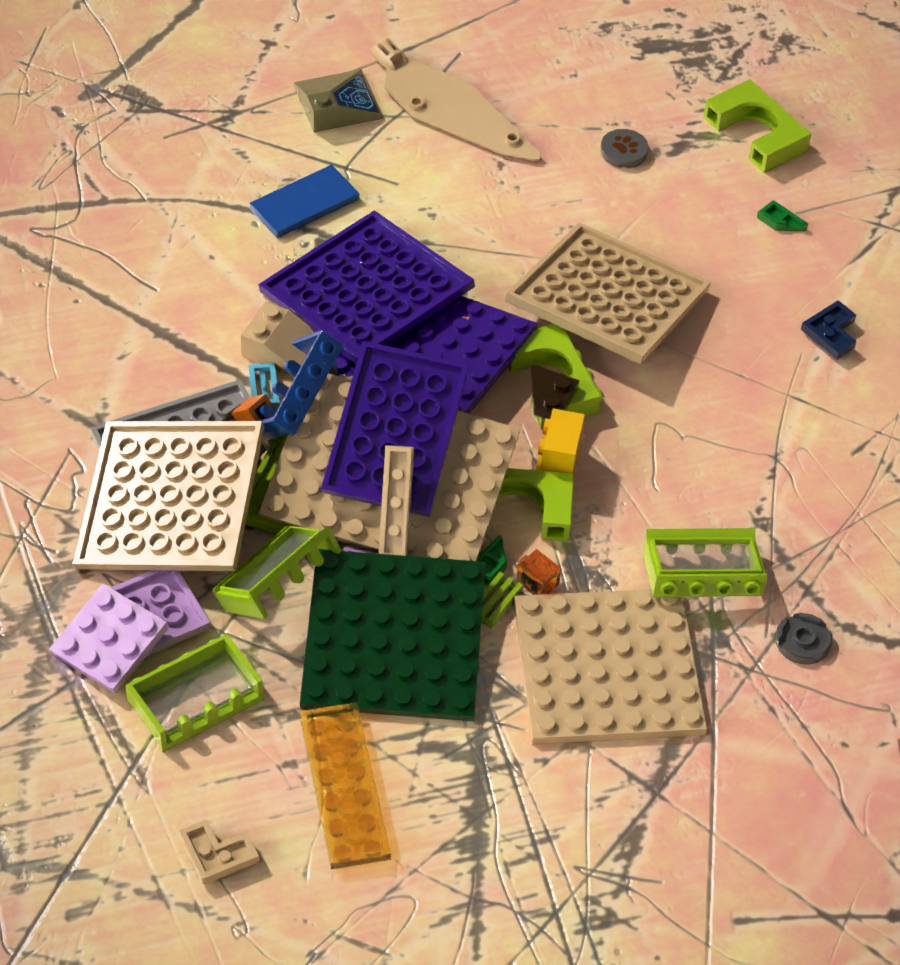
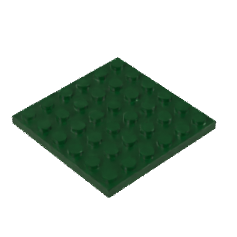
(394, 635)

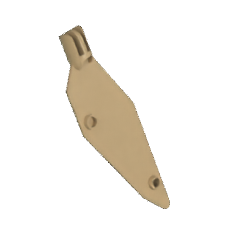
(449, 104)

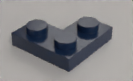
(827, 328)

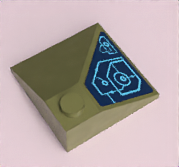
(337, 100)

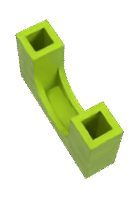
(751, 103)
(554, 348)
(552, 494)

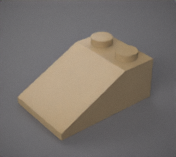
(271, 337)

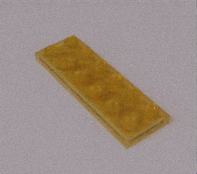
(344, 786)

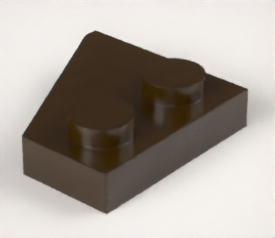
(551, 391)

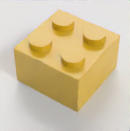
(562, 442)

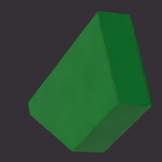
(781, 218)
(494, 558)

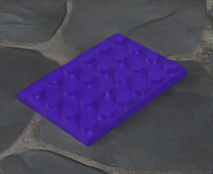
(395, 401)

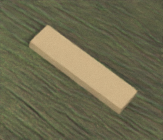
(396, 500)

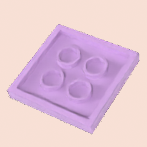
(170, 599)
(109, 638)

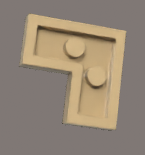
(216, 859)

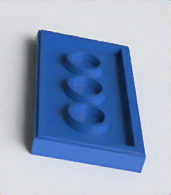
(304, 201)

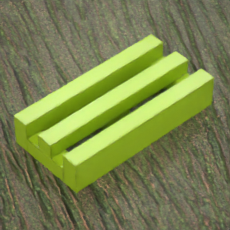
(507, 602)

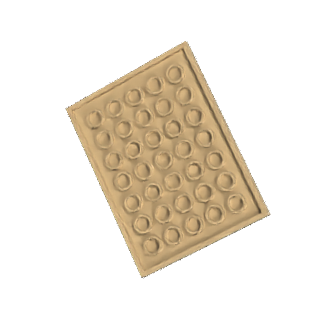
(463, 500)

